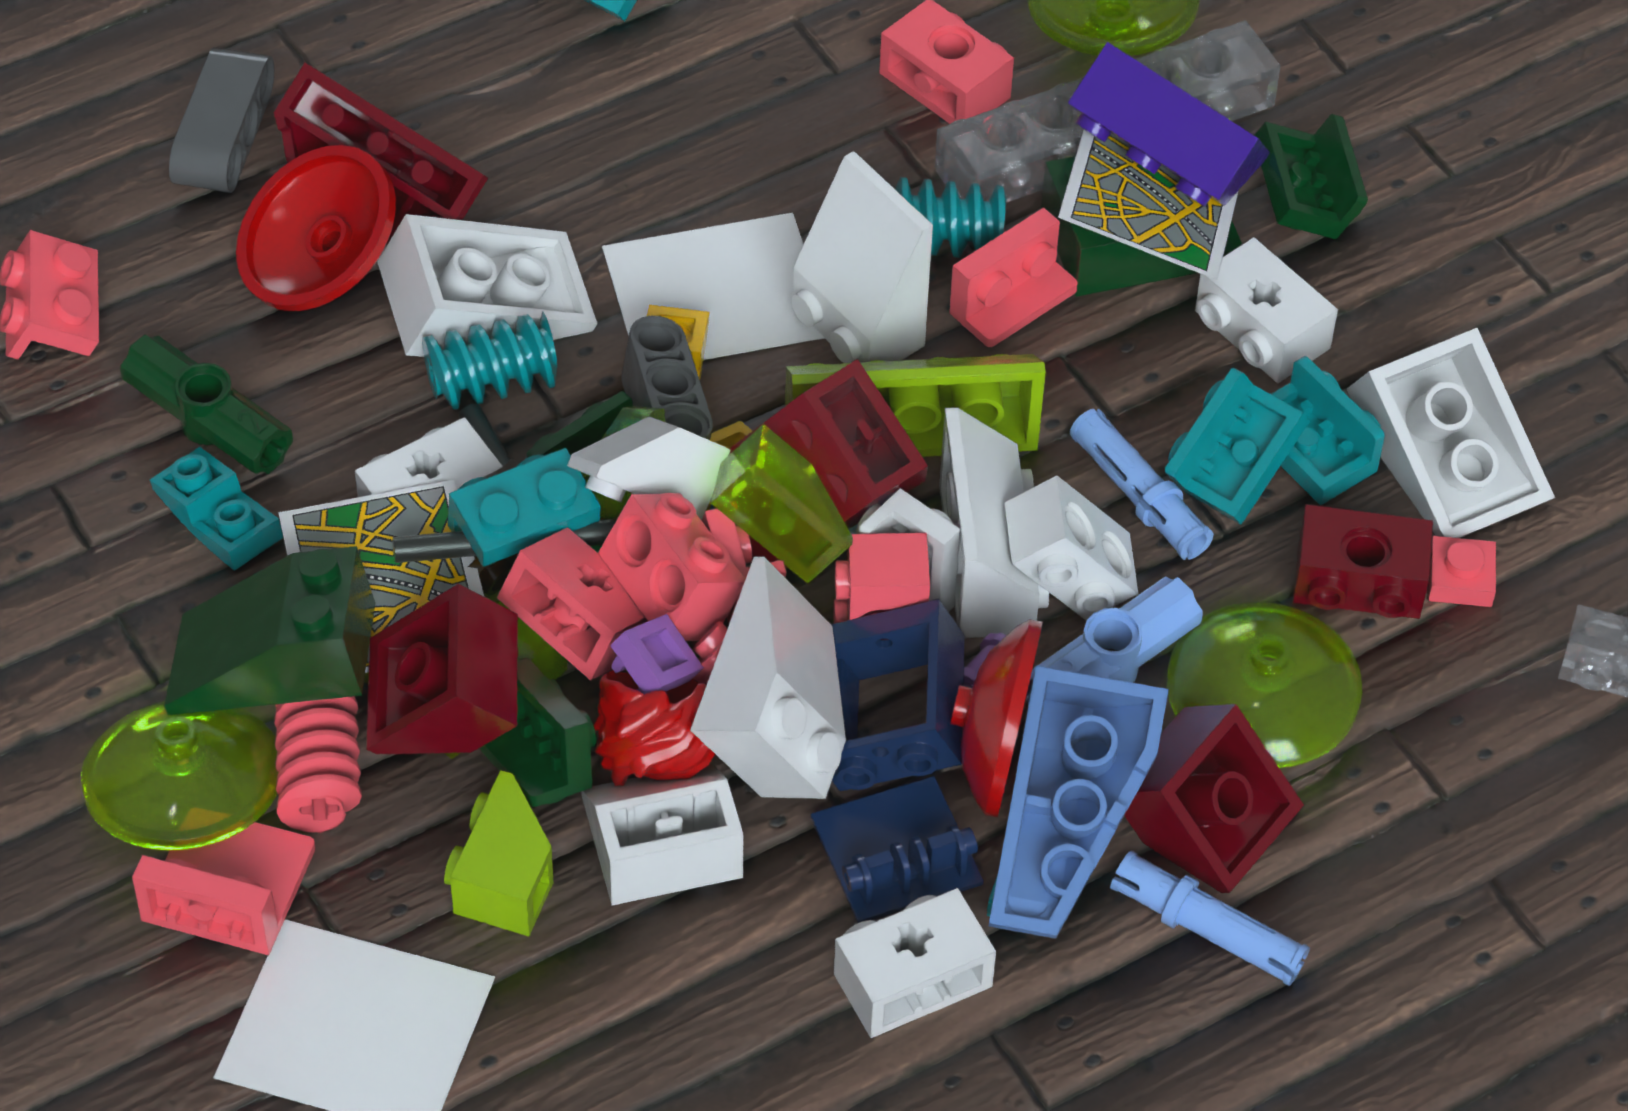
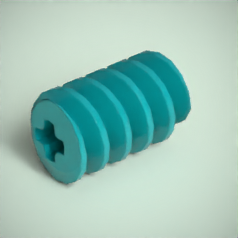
(958, 218)
(491, 360)

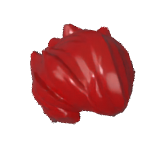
(649, 730)

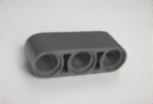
(221, 120)
(663, 375)

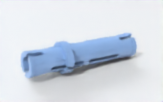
(1156, 501)
(1187, 905)

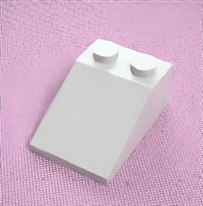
(865, 269)
(475, 273)
(1453, 436)
(775, 692)

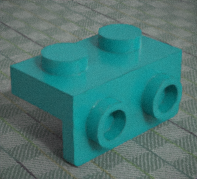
(1339, 442)
(1235, 446)
(521, 506)

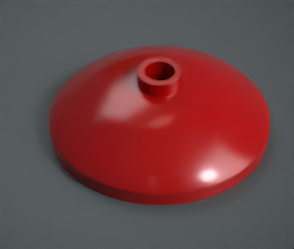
(316, 228)
(994, 712)

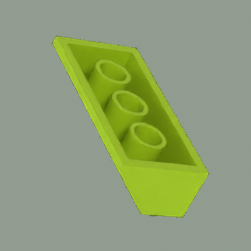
(993, 389)

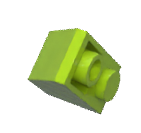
(505, 864)

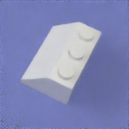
(976, 480)

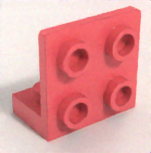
(227, 889)

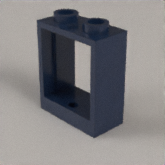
(917, 638)

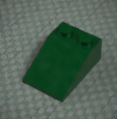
(1098, 260)
(277, 637)

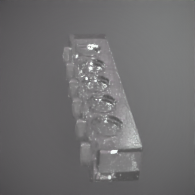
(1011, 143)

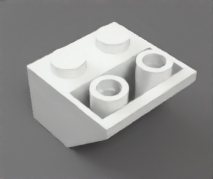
(665, 834)

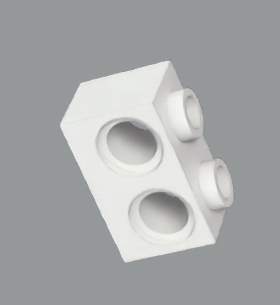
(1071, 547)

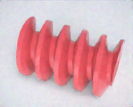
(317, 763)

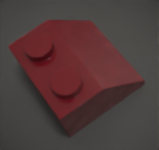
(443, 677)
(1212, 796)

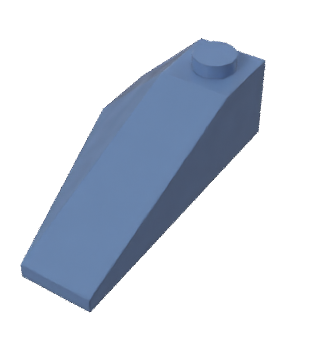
(1075, 778)

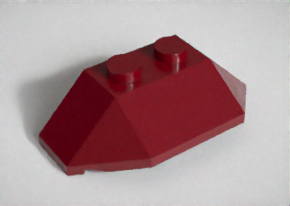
(424, 175)

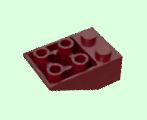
(850, 442)

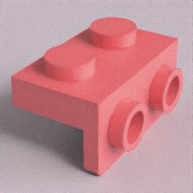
(50, 295)

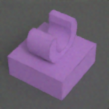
(655, 656)

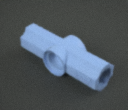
(1134, 630)

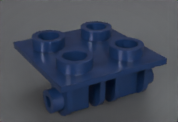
(897, 848)

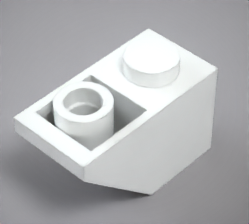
(652, 460)

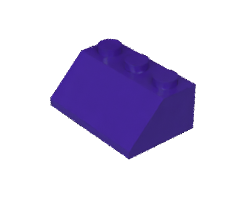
(1166, 127)

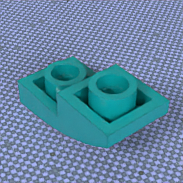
(215, 509)

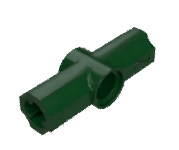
(206, 404)

